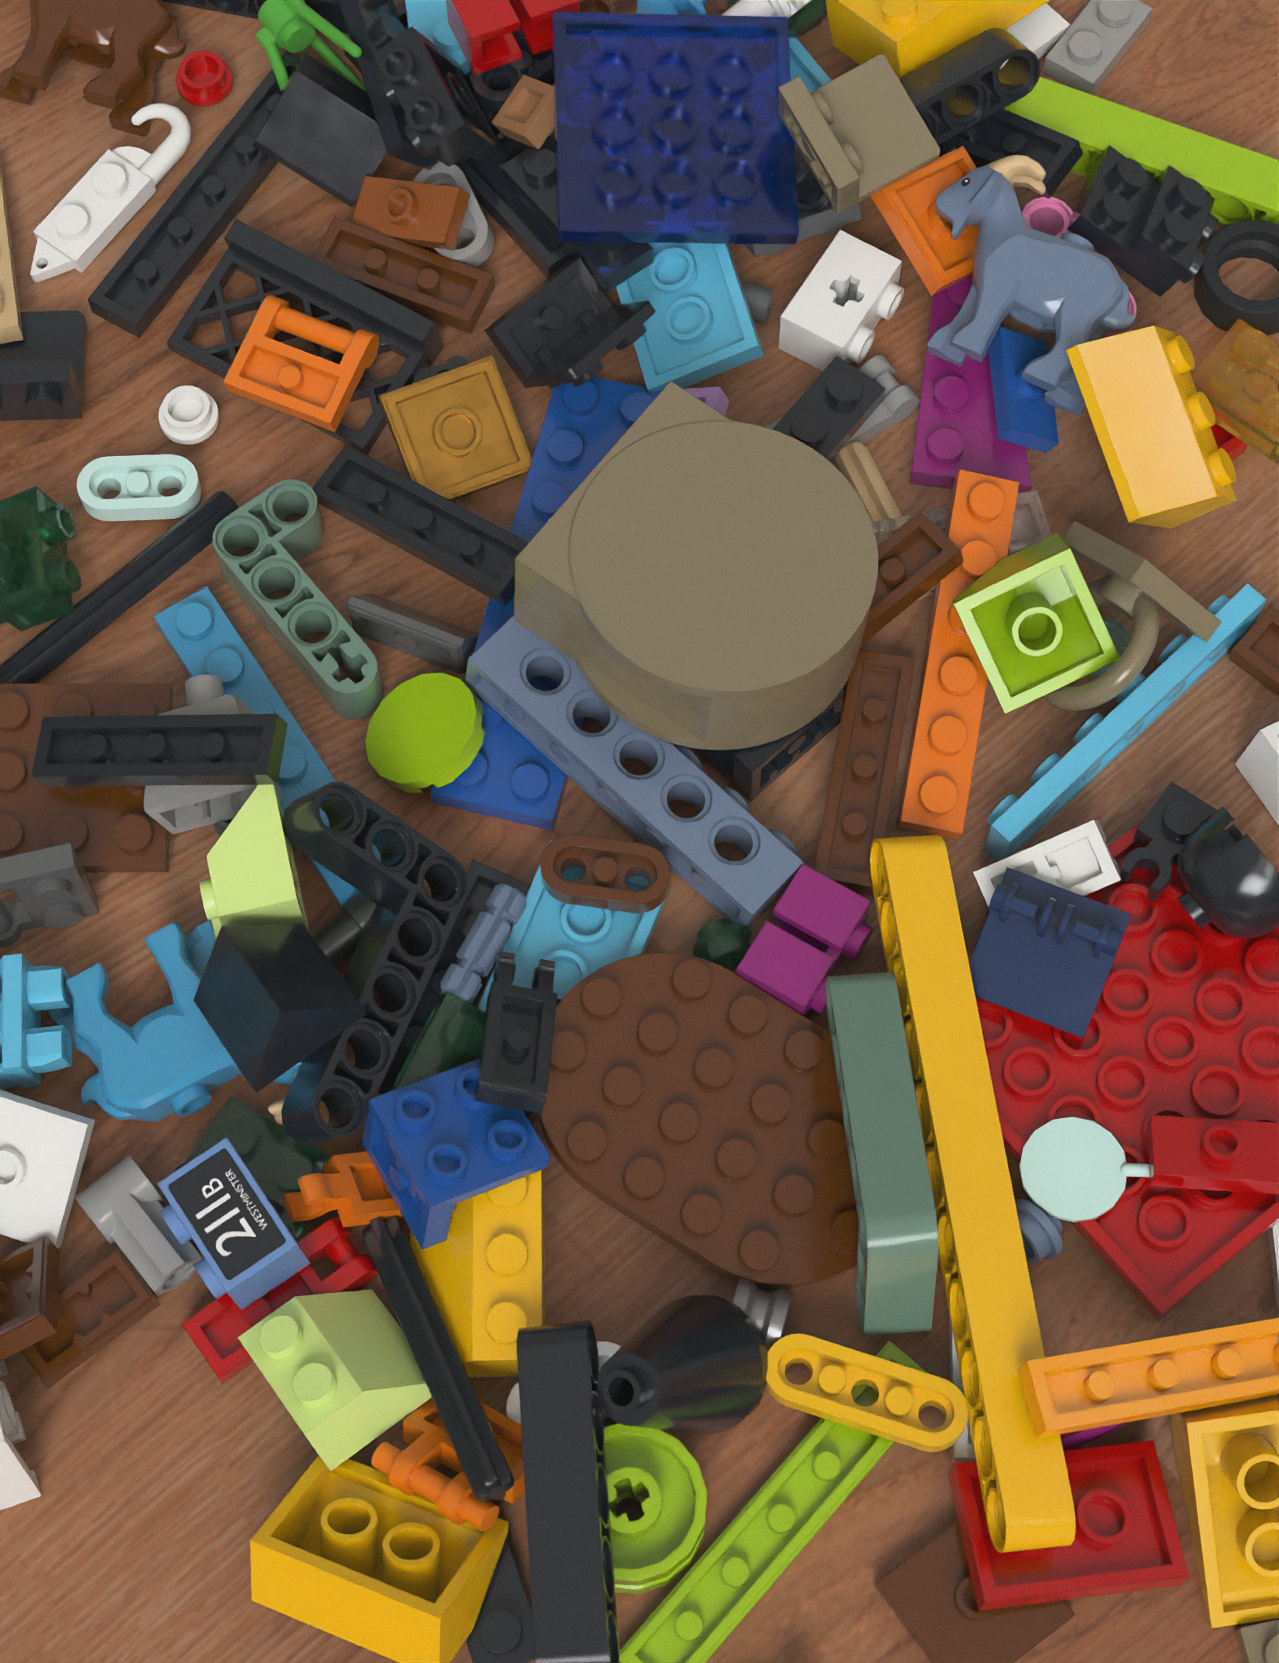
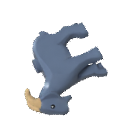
(1029, 276)

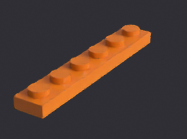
(952, 675)

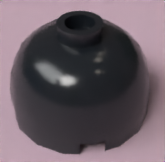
(1228, 880)

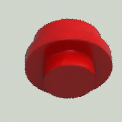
(204, 79)

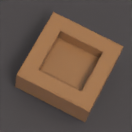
(527, 112)

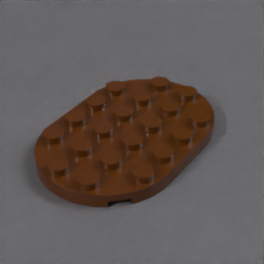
(705, 1118)

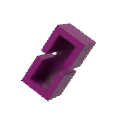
(808, 942)

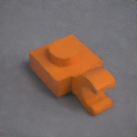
(348, 1186)

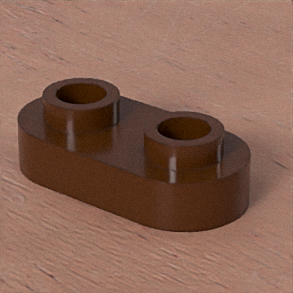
(606, 869)

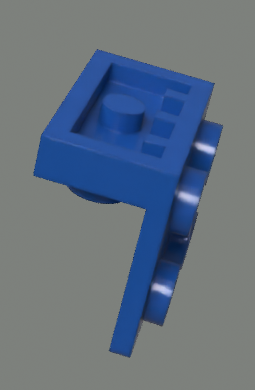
(446, 1147)

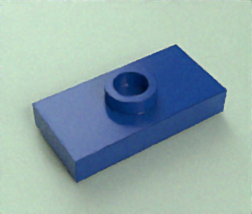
(1019, 405)

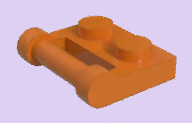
(294, 378)

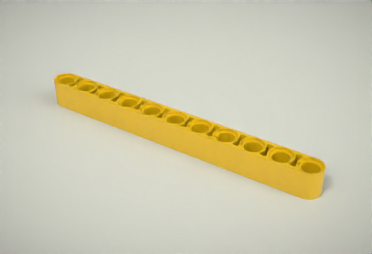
(973, 1196)

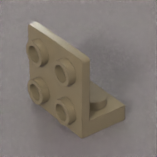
(857, 131)

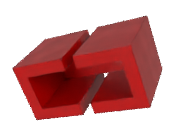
(487, 26)

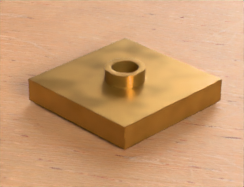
(457, 430)

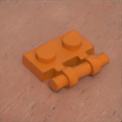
(429, 1445)

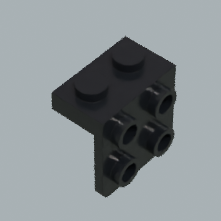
(565, 329)
(46, 369)

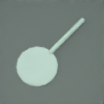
(1075, 1169)

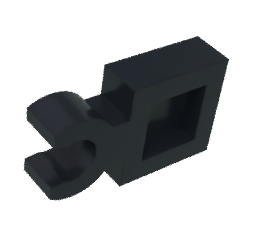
(1163, 836)

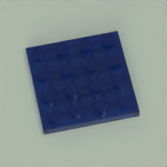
(672, 129)

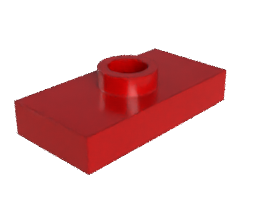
(1213, 1154)

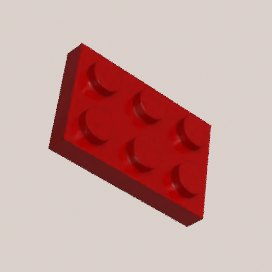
(1120, 1540)

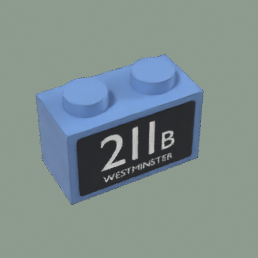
(232, 1225)

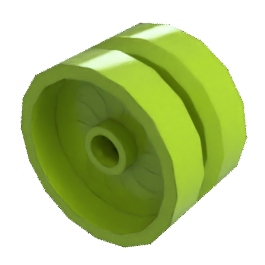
(669, 1486)

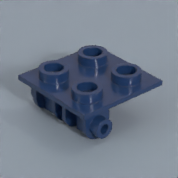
(1046, 951)

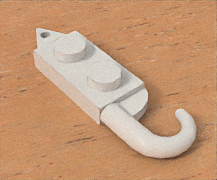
(107, 198)

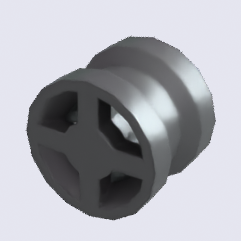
(765, 1310)

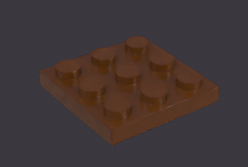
(100, 822)

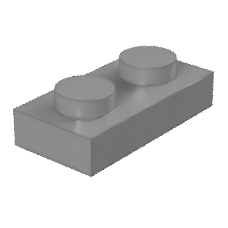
(1096, 42)

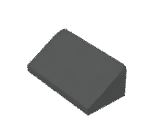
(412, 631)

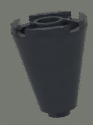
(687, 1369)

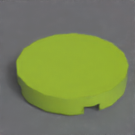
(425, 732)

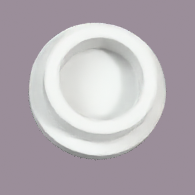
(188, 415)

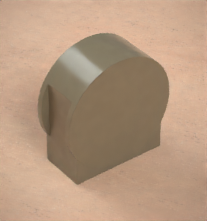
(705, 578)

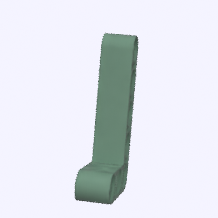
(885, 1155)

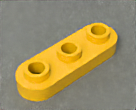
(898, 1387)

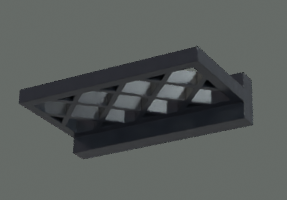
(318, 289)

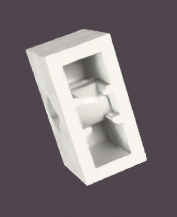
(841, 303)

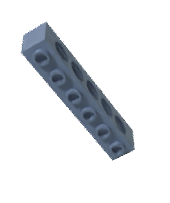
(639, 803)

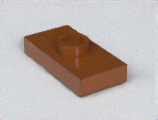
(412, 211)

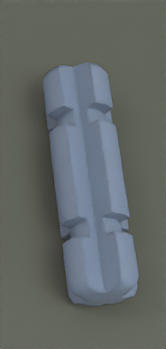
(484, 942)

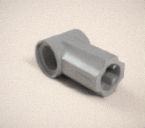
(128, 1213)

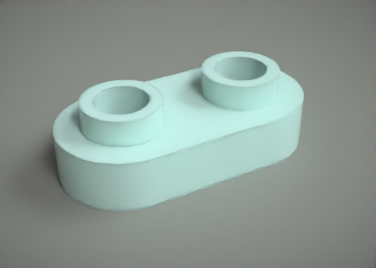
(141, 487)

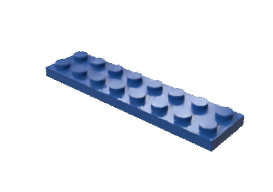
(580, 427)

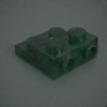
(34, 559)

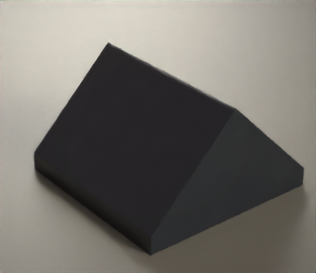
(324, 130)
(273, 998)

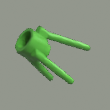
(291, 27)

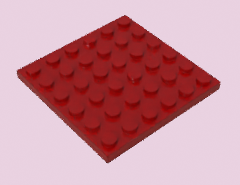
(1174, 1034)

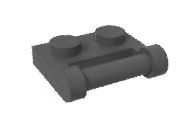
(50, 891)

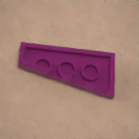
(958, 413)

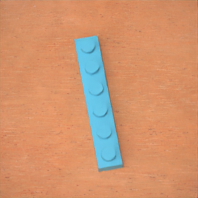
(1104, 739)

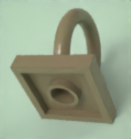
(1140, 594)

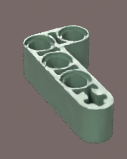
(306, 608)

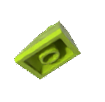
(1034, 623)

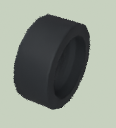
(1215, 299)

